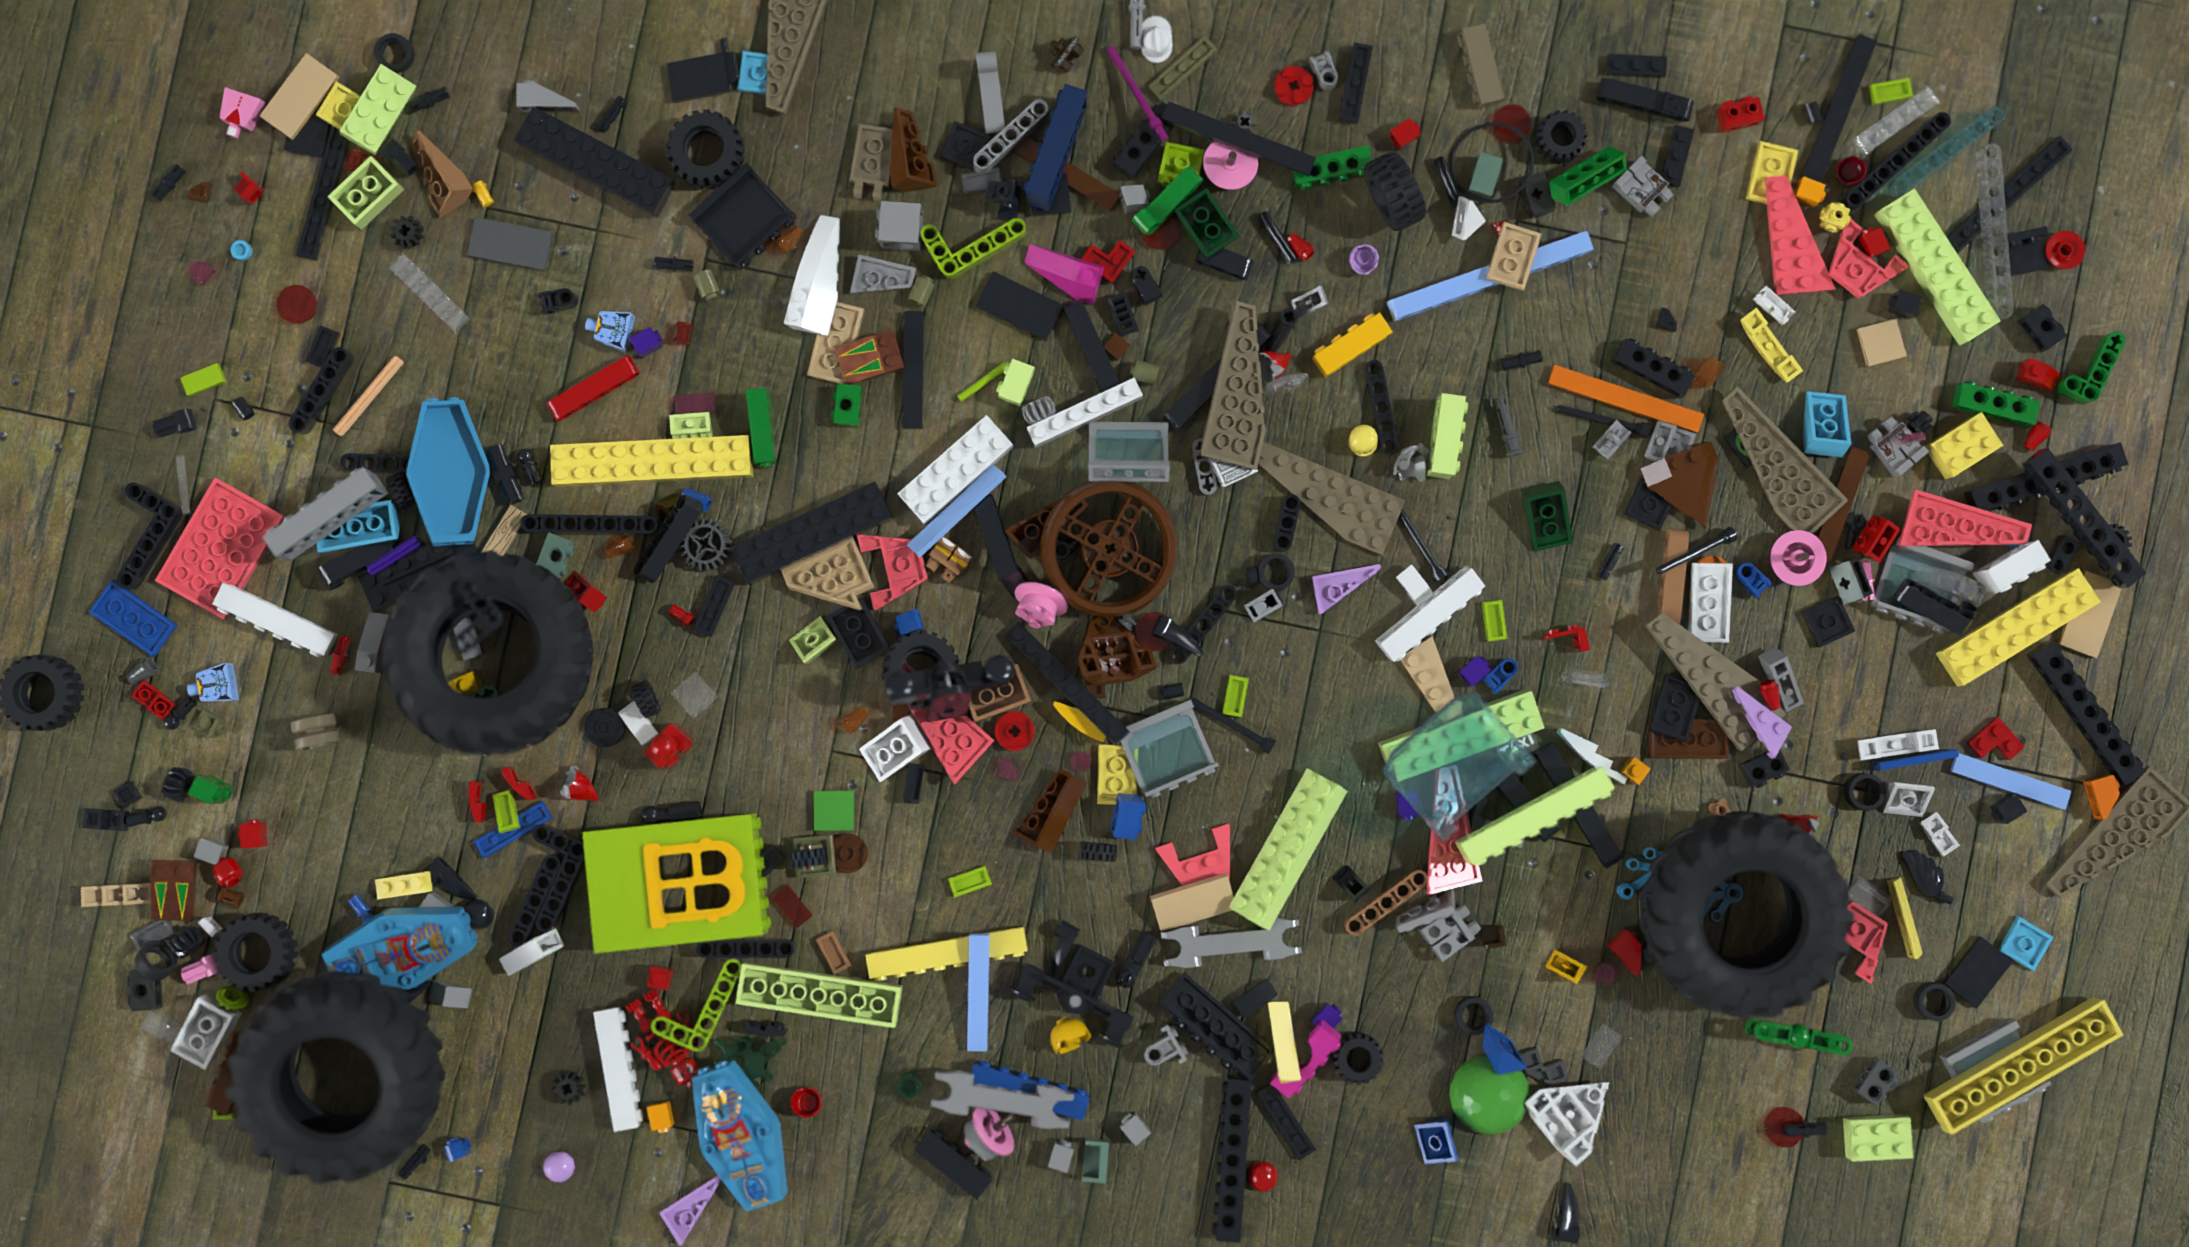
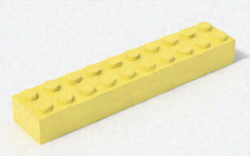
(651, 461)
(2023, 1065)

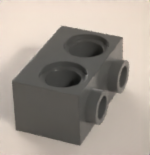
(1870, 1077)

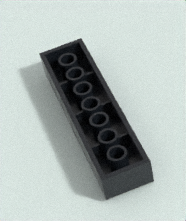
(595, 161)
(811, 533)

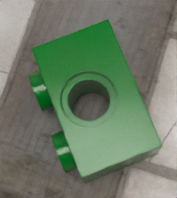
(848, 417)
(210, 789)

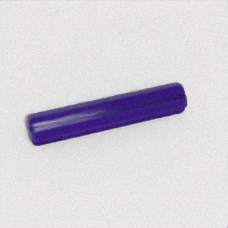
(394, 555)

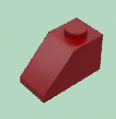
(2038, 375)
(585, 592)
(1627, 949)

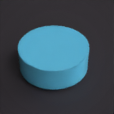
(241, 250)

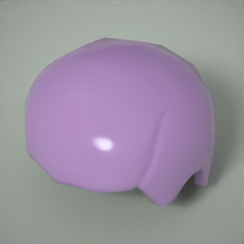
(1363, 259)
(558, 1166)

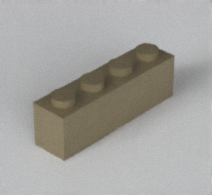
(1481, 66)

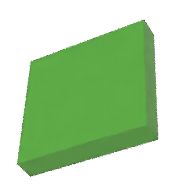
(833, 810)

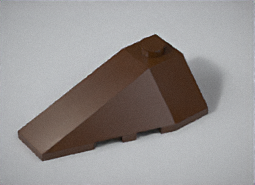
(908, 160)

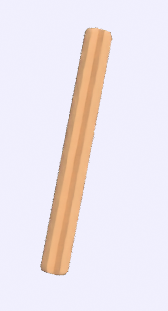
(368, 396)

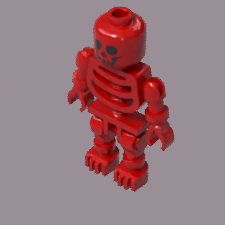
(683, 1068)

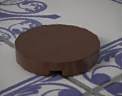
(849, 853)

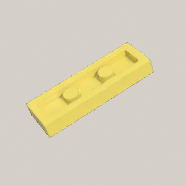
(403, 885)

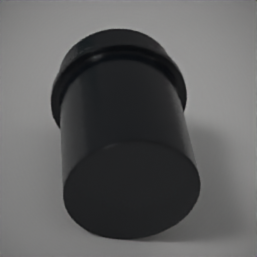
(1812, 112)
(243, 408)
(1173, 691)

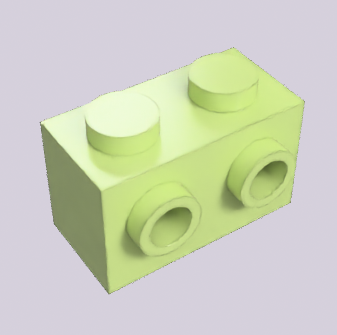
(1016, 382)

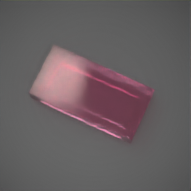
(695, 403)

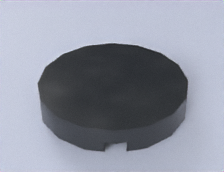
(604, 727)

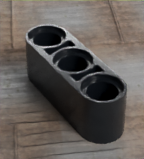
(1228, 263)
(1292, 514)

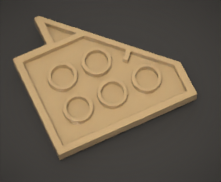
(831, 575)

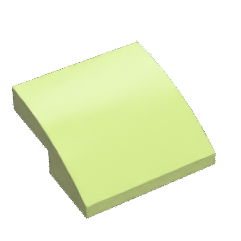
(690, 425)

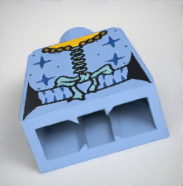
(612, 329)
(215, 684)

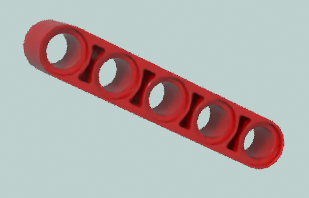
(593, 388)

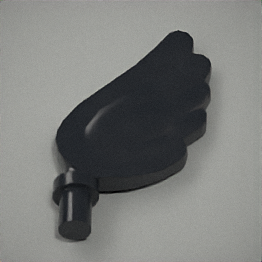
(1926, 875)

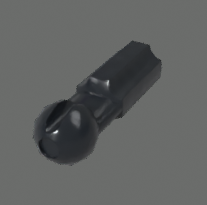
(674, 812)
(1127, 975)

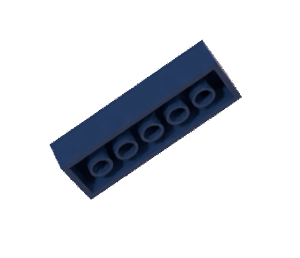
(1056, 147)

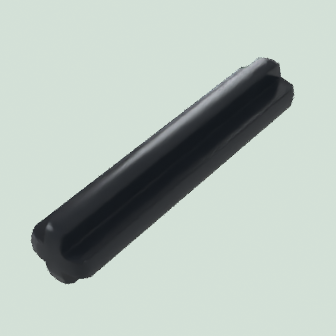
(1447, 180)
(1277, 237)

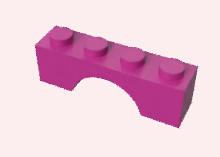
(1322, 1041)

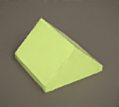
(813, 640)

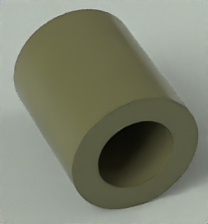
(706, 285)
(921, 291)
(1144, 372)

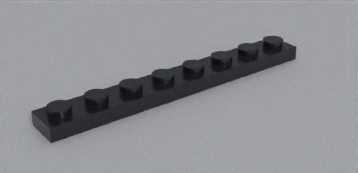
(1067, 683)

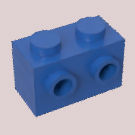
(1127, 816)

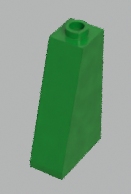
(761, 426)

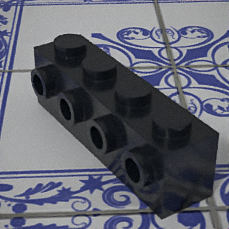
(953, 1163)

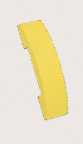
(1769, 347)

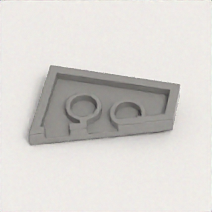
(879, 275)
(1434, 909)

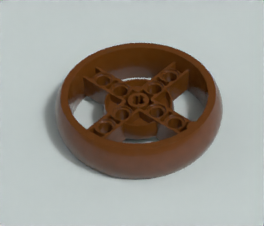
(1135, 498)

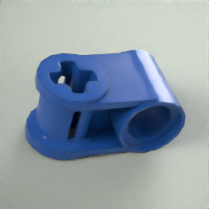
(1754, 582)
(1499, 676)

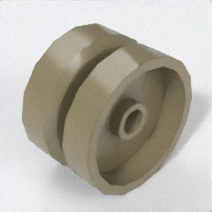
(315, 732)

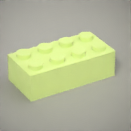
(378, 109)
(1446, 436)

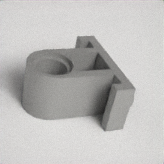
(1167, 1047)

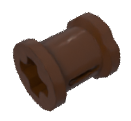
(231, 897)

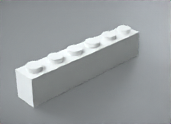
(1085, 412)
(1430, 613)
(275, 619)
(617, 1068)

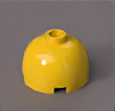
(1068, 1035)

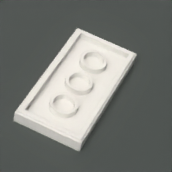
(1710, 601)

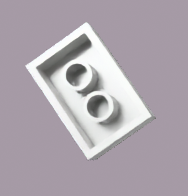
(2012, 567)

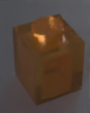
(1708, 372)

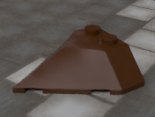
(1685, 480)
(1113, 654)

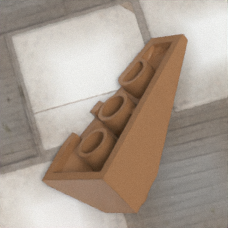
(446, 182)

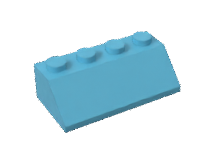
(371, 526)

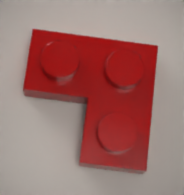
(1114, 262)
(1996, 735)

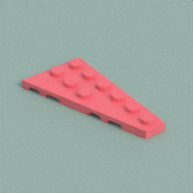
(1794, 253)
(955, 740)
(1446, 864)

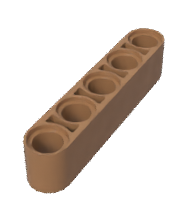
(1673, 580)
(1381, 911)

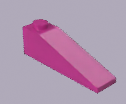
(1070, 274)

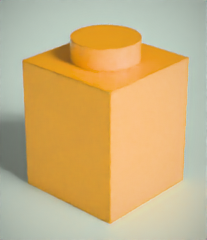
(1809, 191)
(1634, 770)
(660, 1116)

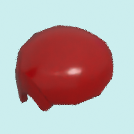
(806, 1102)
(1261, 1176)

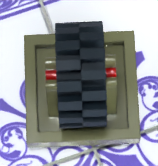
(813, 856)

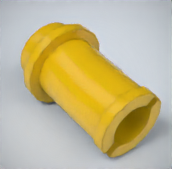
(482, 193)

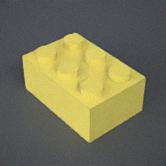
(1963, 446)

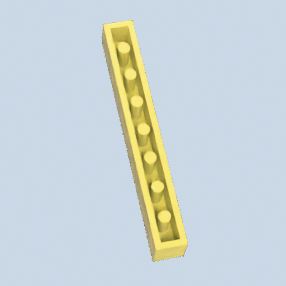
(942, 953)

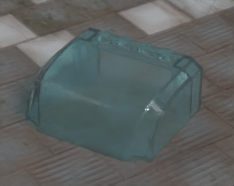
(1454, 761)

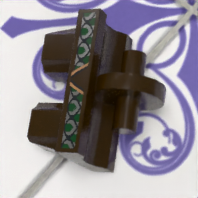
(1071, 46)

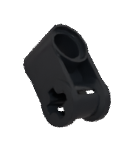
(1147, 288)
(554, 301)

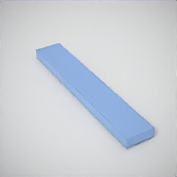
(956, 510)
(2010, 781)
(978, 992)

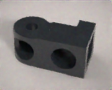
(2062, 554)

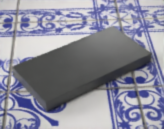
(510, 244)

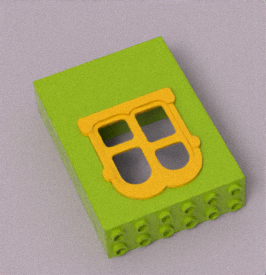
(628, 886)

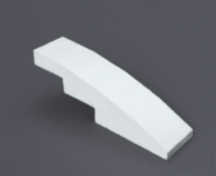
(1586, 751)

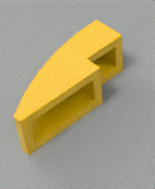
(1079, 721)

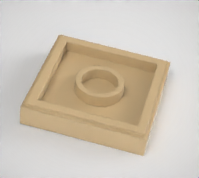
(1881, 342)

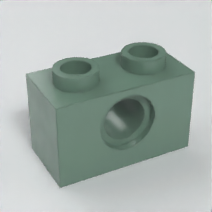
(551, 545)

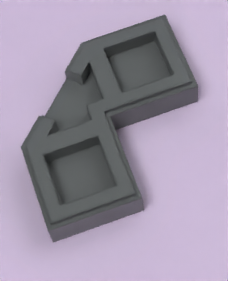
(1549, 1073)

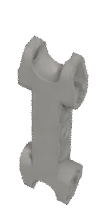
(1196, 945)
(1037, 1104)

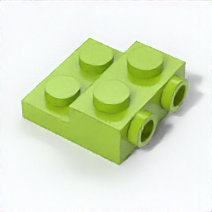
(1176, 159)

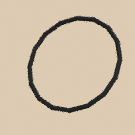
(1479, 127)

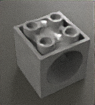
(899, 225)

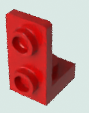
(1580, 640)

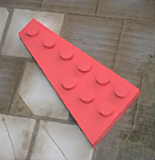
(1950, 523)

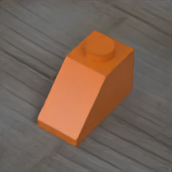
(2102, 794)

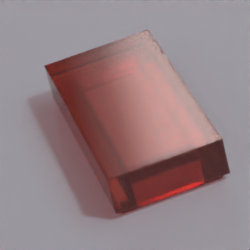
(792, 906)

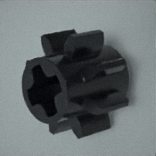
(1920, 422)

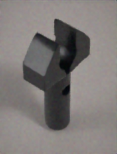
(1853, 528)

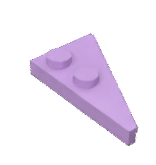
(1334, 586)
(1768, 726)
(684, 1213)

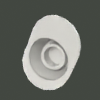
(1156, 39)

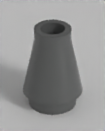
(143, 670)

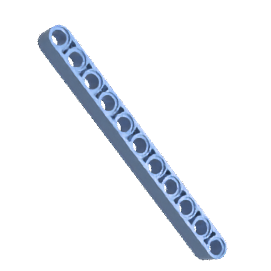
(1476, 280)

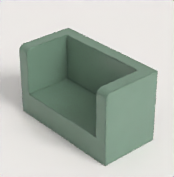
(1484, 175)
(1095, 1160)

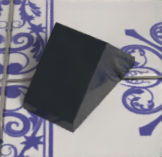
(1351, 883)

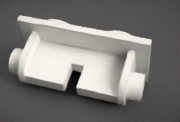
(1774, 305)

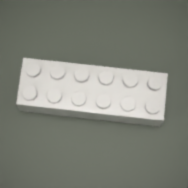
(955, 470)

